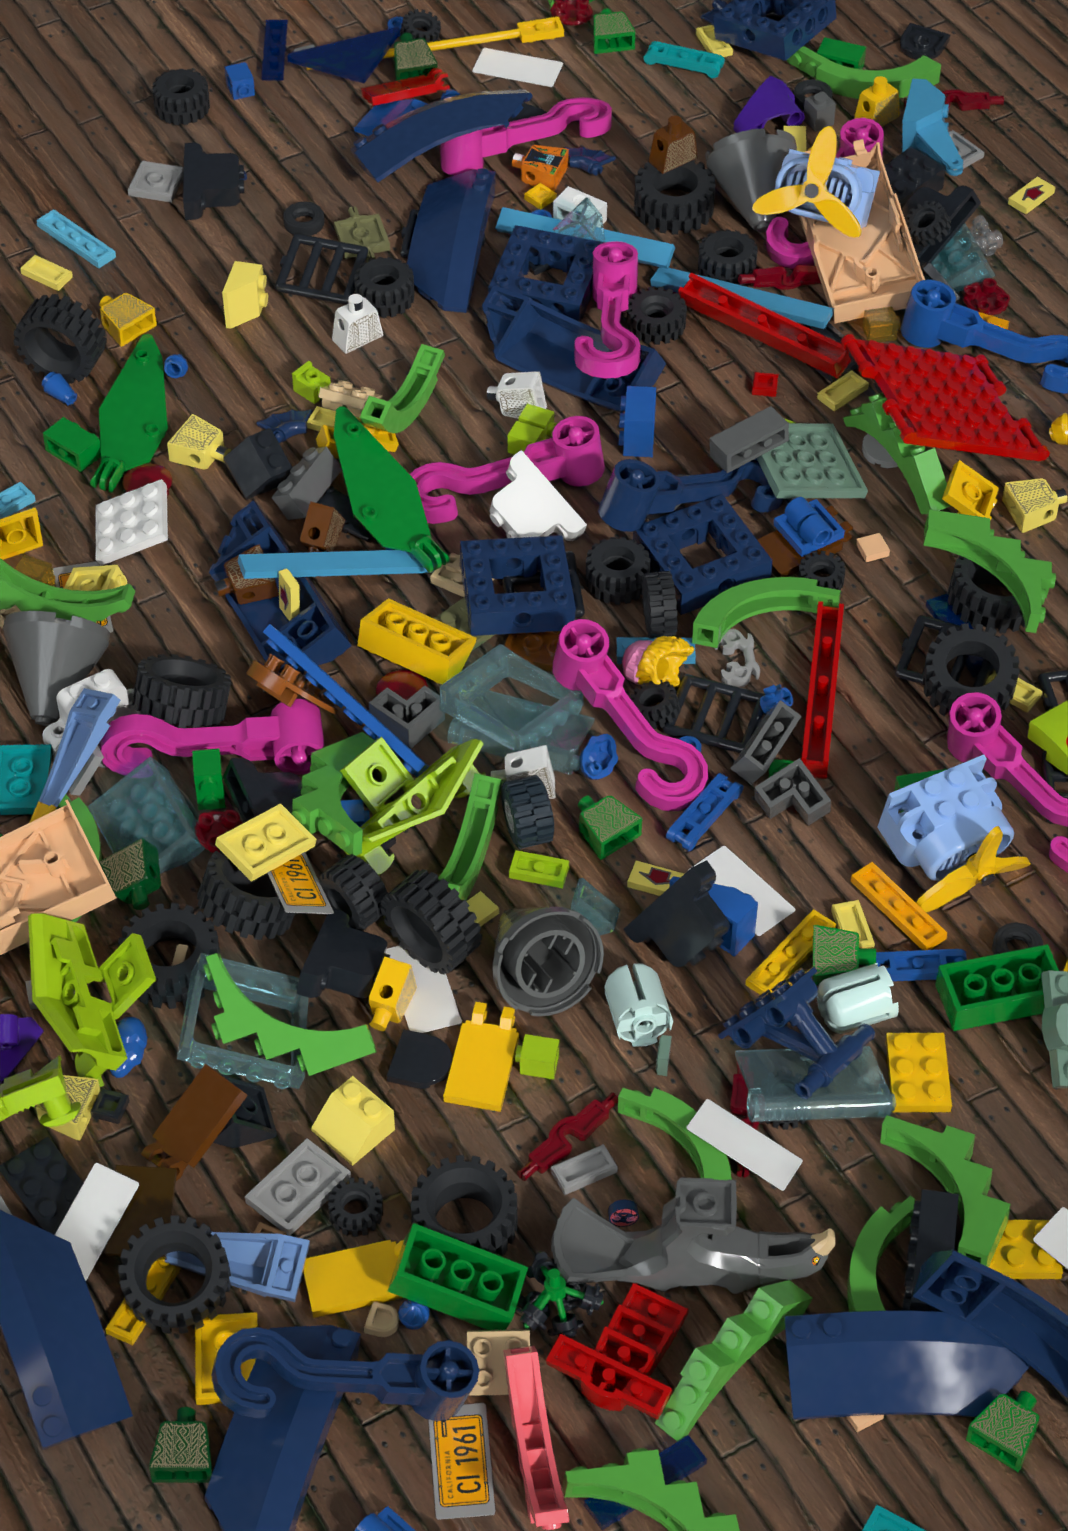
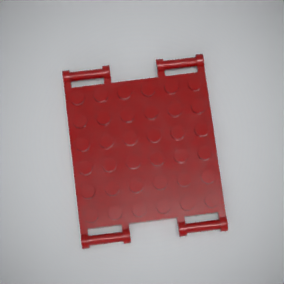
(945, 400)

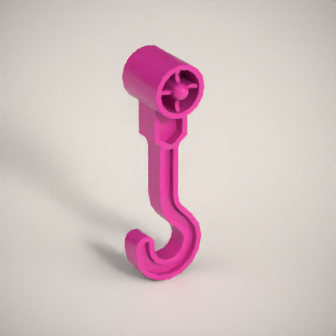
(469, 149)
(792, 254)
(613, 284)
(570, 455)
(584, 666)
(978, 731)
(284, 737)

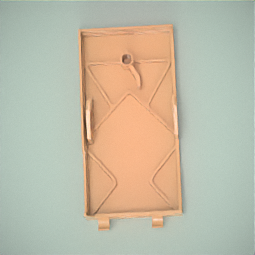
(870, 268)

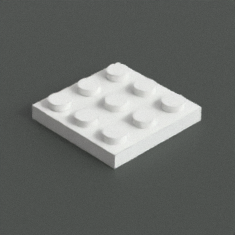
(131, 522)

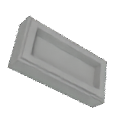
(584, 1169)

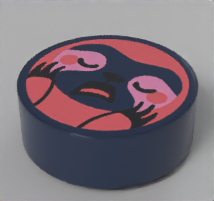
(623, 1213)

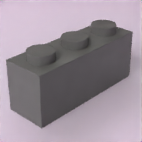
(749, 439)
(306, 482)
(765, 742)

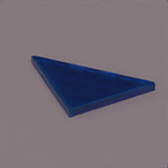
(348, 58)

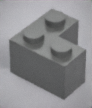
(411, 718)
(794, 787)

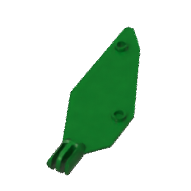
(132, 415)
(383, 493)

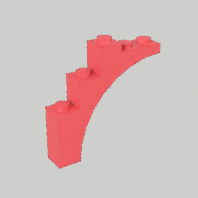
(535, 1452)

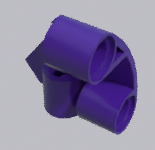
(769, 101)
(16, 1040)

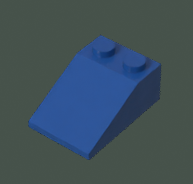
(386, 113)
(739, 910)

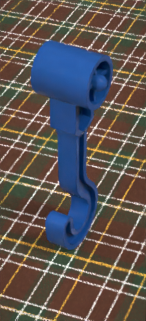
(935, 318)

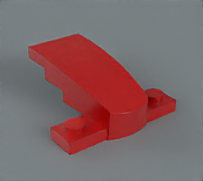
(625, 1354)

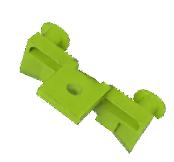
(434, 788)
(64, 965)
(43, 1087)

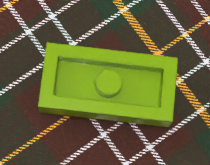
(539, 869)

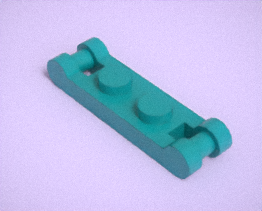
(684, 58)

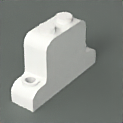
(533, 505)
(103, 681)

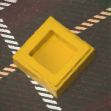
(540, 196)

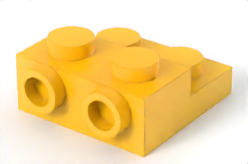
(970, 492)

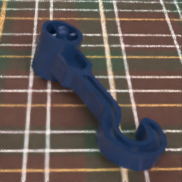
(640, 490)
(430, 1382)

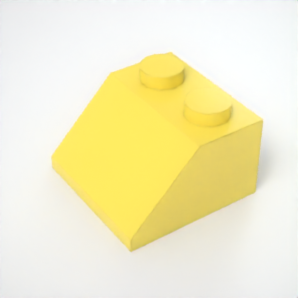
(244, 293)
(354, 1121)

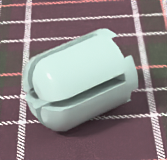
(856, 998)
(637, 1003)

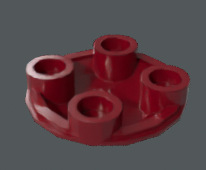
(572, 11)
(986, 297)
(146, 474)
(402, 682)
(213, 825)

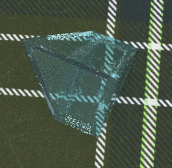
(583, 222)
(595, 907)

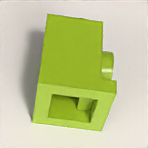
(308, 382)

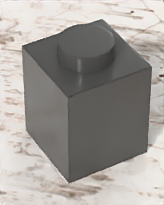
(819, 111)

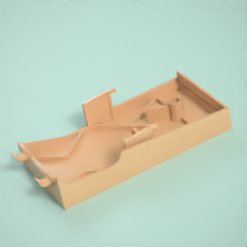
(49, 872)

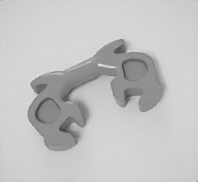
(734, 673)

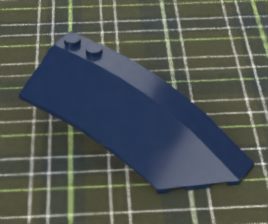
(432, 125)
(450, 237)
(543, 341)
(313, 630)
(1000, 1310)
(55, 1336)
(894, 1365)
(271, 1459)

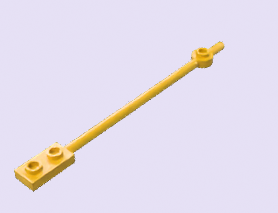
(527, 31)

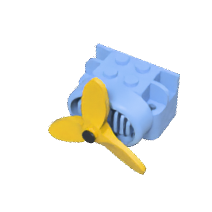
(823, 187)
(950, 830)

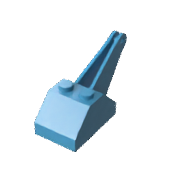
(926, 126)

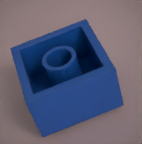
(638, 421)

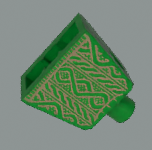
(612, 32)
(608, 824)
(838, 952)
(1006, 1428)

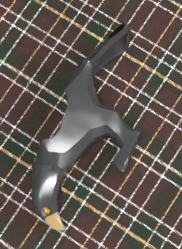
(689, 1248)

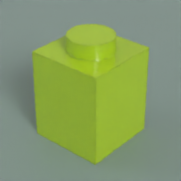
(538, 1056)

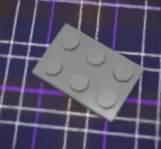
(297, 1187)

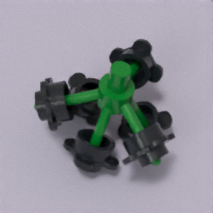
(565, 1294)

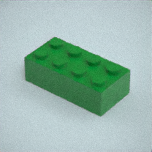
(994, 987)
(457, 1279)

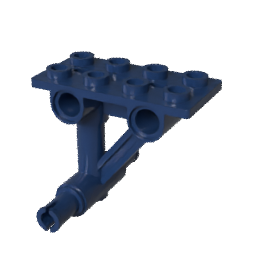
(791, 1004)

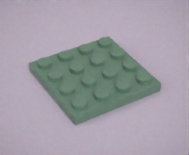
(812, 465)

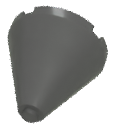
(748, 169)
(51, 656)
(545, 958)

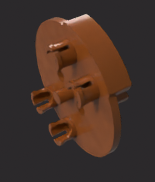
(283, 684)

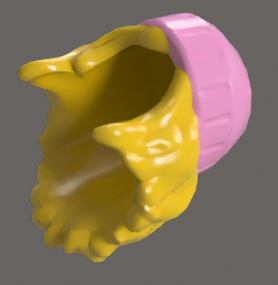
(656, 660)

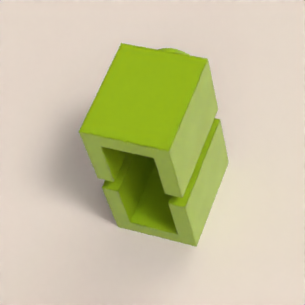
(536, 427)

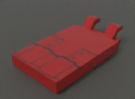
(405, 88)

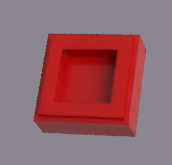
(765, 384)

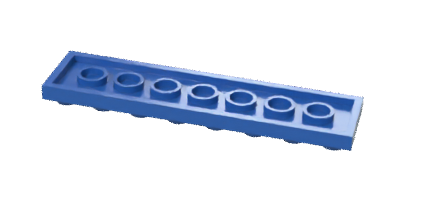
(341, 697)

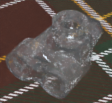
(986, 239)

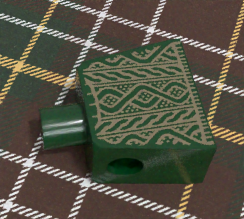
(412, 57)
(133, 873)
(182, 1450)

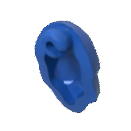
(598, 757)
(134, 1041)

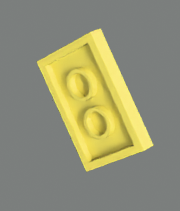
(265, 842)

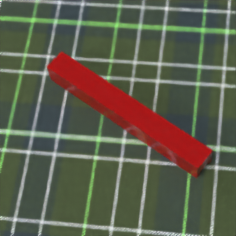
(765, 325)
(822, 689)

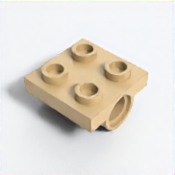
(345, 395)
(488, 1350)

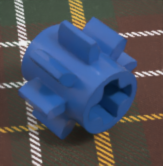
(773, 695)

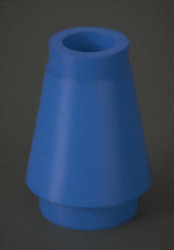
(57, 387)

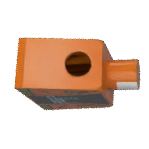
(542, 165)

